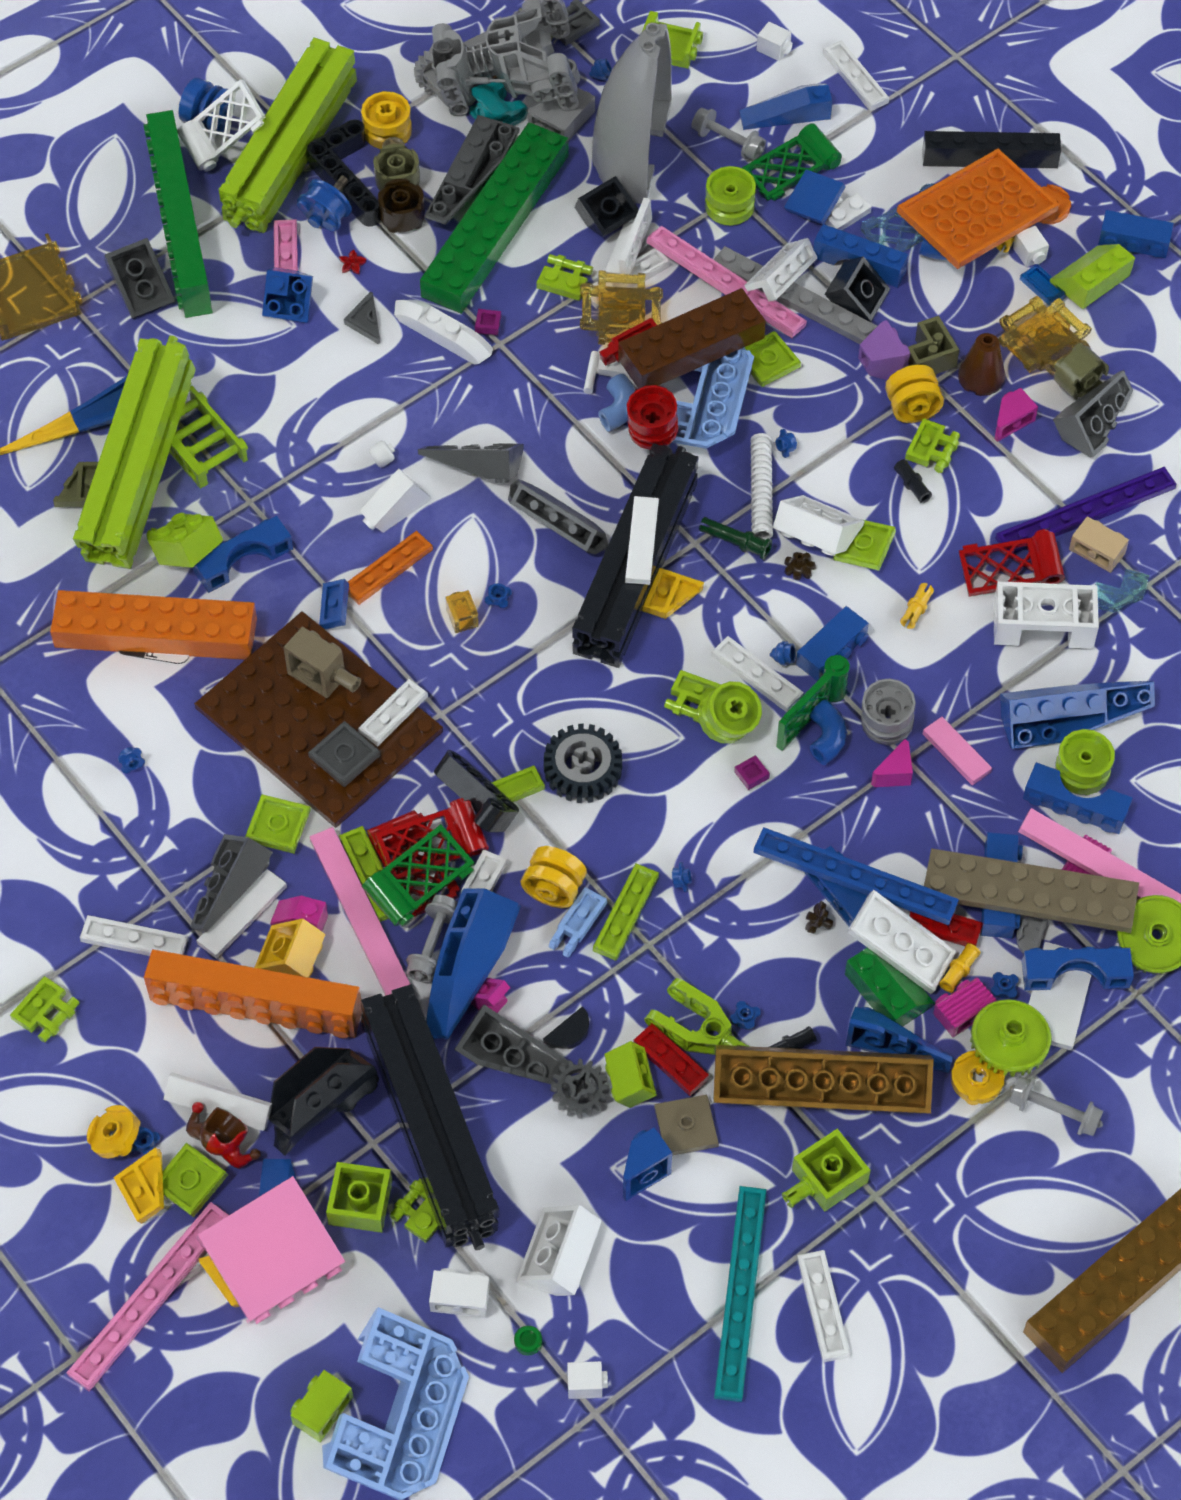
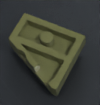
(76, 486)

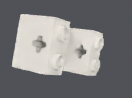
(1019, 608)

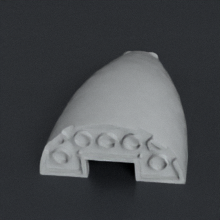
(632, 109)

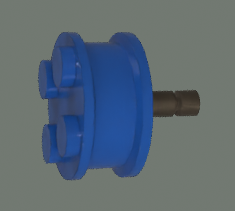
(325, 204)

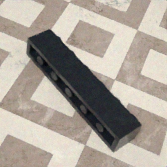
(964, 148)

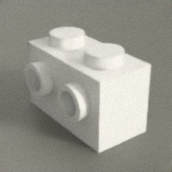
(459, 1293)

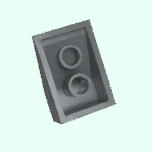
(139, 278)

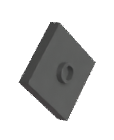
(344, 754)

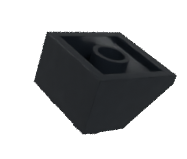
(606, 207)
(858, 288)

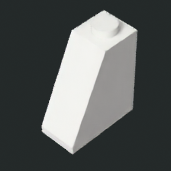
(393, 502)

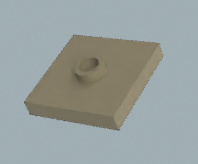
(686, 1124)

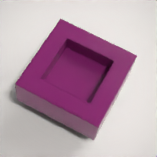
(488, 321)
(751, 772)

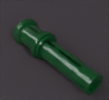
(746, 541)

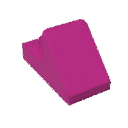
(491, 994)

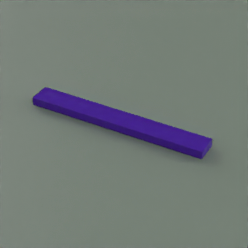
(1094, 506)

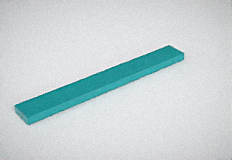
(740, 1294)

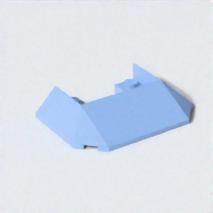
(716, 401)
(422, 1415)

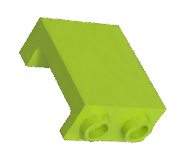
(682, 41)

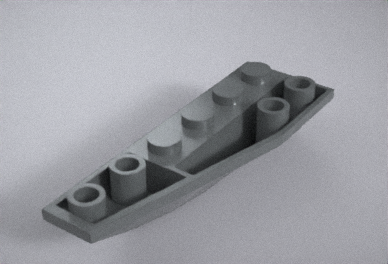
(472, 167)

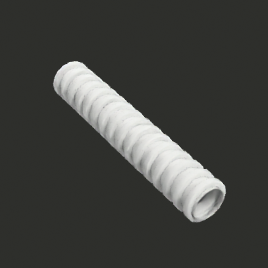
(761, 486)

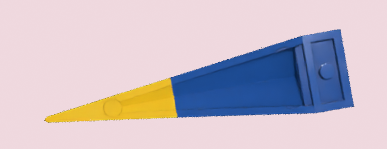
(89, 415)

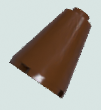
(983, 366)

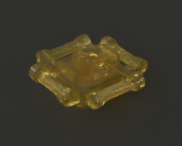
(618, 306)
(1044, 336)

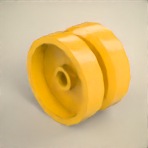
(386, 116)
(914, 393)
(553, 877)

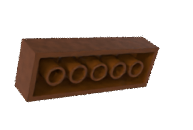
(692, 339)

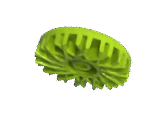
(1153, 954)
(1011, 1037)

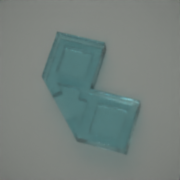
(1131, 590)

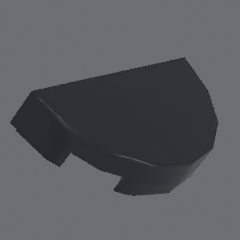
(570, 1032)

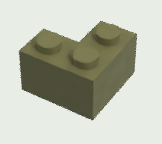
(934, 346)

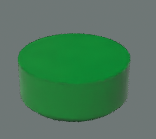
(528, 1340)

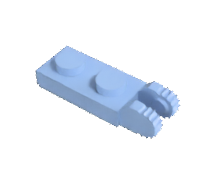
(578, 920)

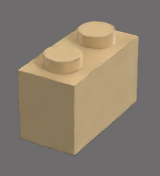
(1099, 544)

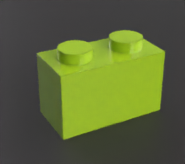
(629, 1074)
(321, 1405)

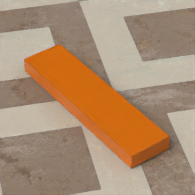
(388, 567)

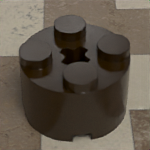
(401, 206)

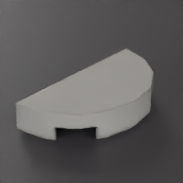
(1030, 933)

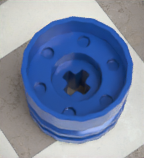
(197, 97)

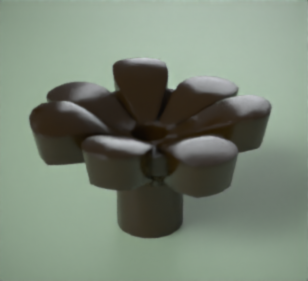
(799, 565)
(818, 918)

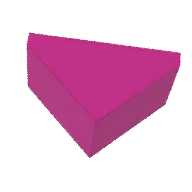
(895, 769)

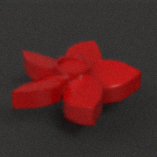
(353, 262)

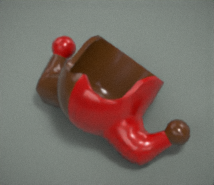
(221, 1135)

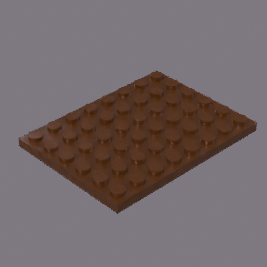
(284, 719)

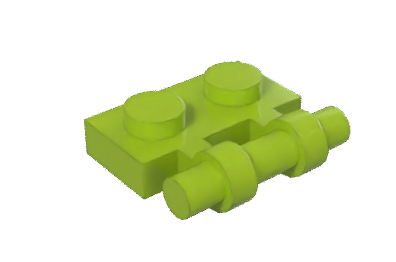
(562, 282)
(926, 441)
(689, 688)
(37, 1006)
(421, 1221)

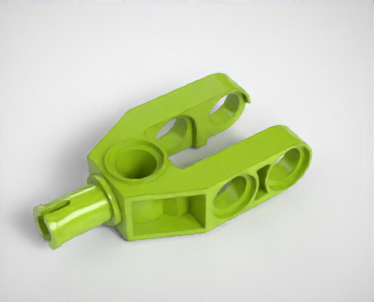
(704, 1006)

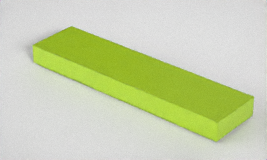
(362, 859)
(625, 911)

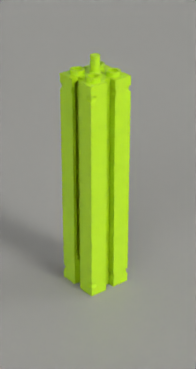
(279, 147)
(135, 453)

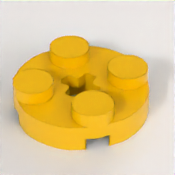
(973, 1091)
(121, 1141)

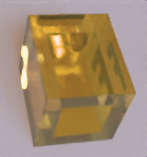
(461, 611)

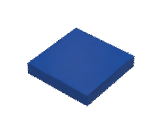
(814, 197)

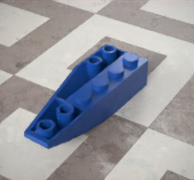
(1054, 712)
(468, 955)

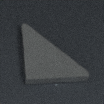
(364, 319)

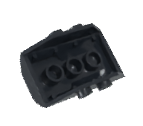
(315, 1089)

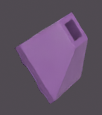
(883, 352)

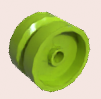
(730, 195)
(730, 712)
(1085, 761)

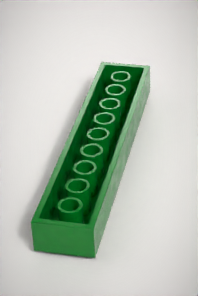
(178, 214)
(494, 218)

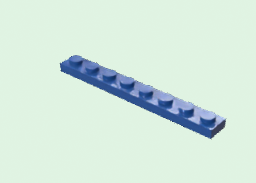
(855, 875)

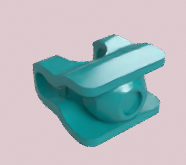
(492, 104)

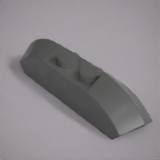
(557, 516)

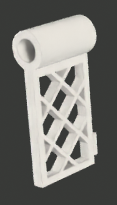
(202, 144)

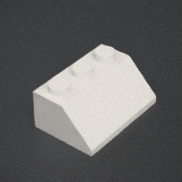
(816, 524)
(559, 1250)

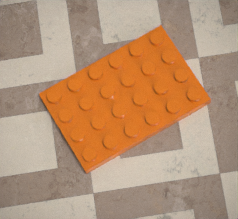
(977, 208)

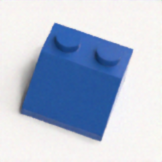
(647, 1163)

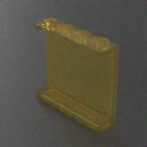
(35, 290)

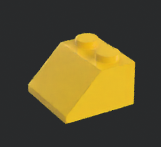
(291, 948)

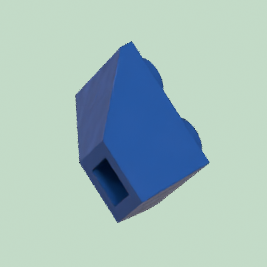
(287, 294)

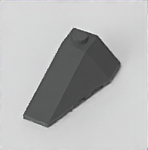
(1092, 416)
(495, 462)
(236, 867)
(507, 1048)

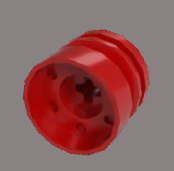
(652, 416)

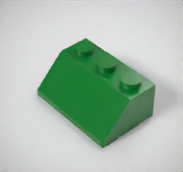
(887, 988)

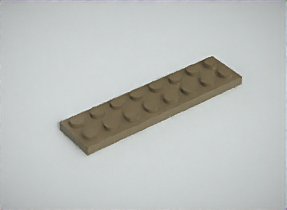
(1033, 890)

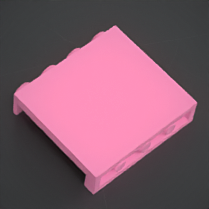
(271, 1250)

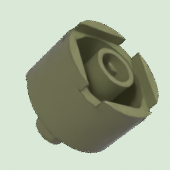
(396, 163)
(1080, 371)

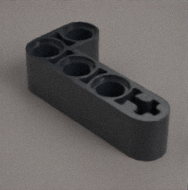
(493, 808)

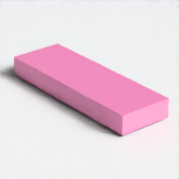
(285, 244)
(957, 751)

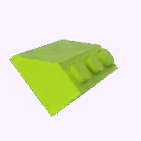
(1094, 273)

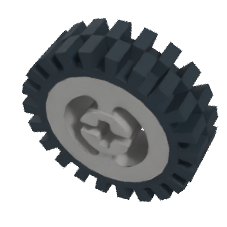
(586, 746)

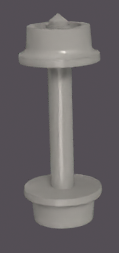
(752, 145)
(422, 966)
(1023, 1092)

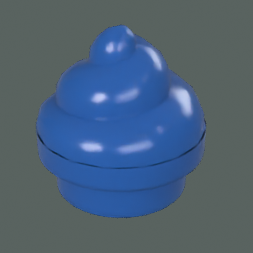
(600, 69)
(784, 653)

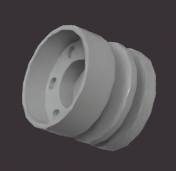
(888, 699)

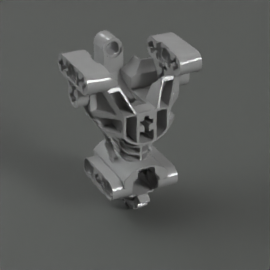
(515, 52)

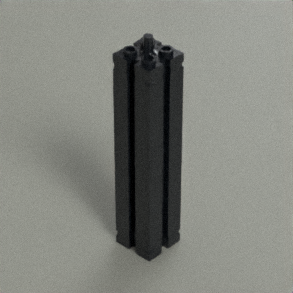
(611, 605)
(430, 1117)

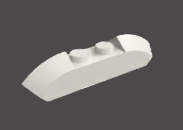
(443, 330)

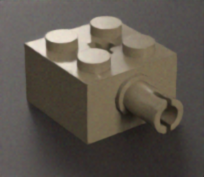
(317, 663)

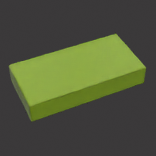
(520, 784)

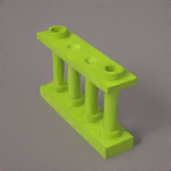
(186, 455)

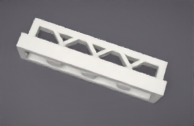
(630, 241)
(783, 269)

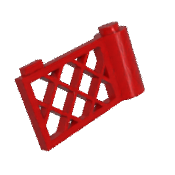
(1041, 551)
(459, 823)
(415, 834)

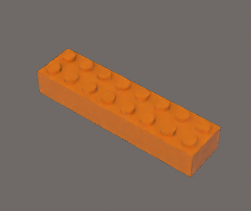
(153, 624)
(253, 994)

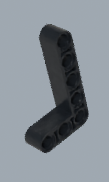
(326, 161)

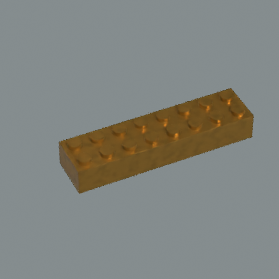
(823, 1079)
(1110, 1288)

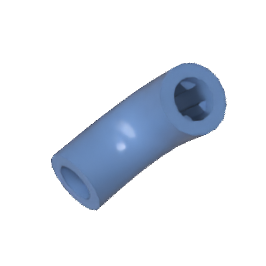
(616, 414)

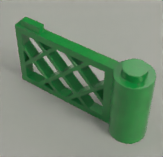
(817, 150)
(830, 686)
(390, 894)

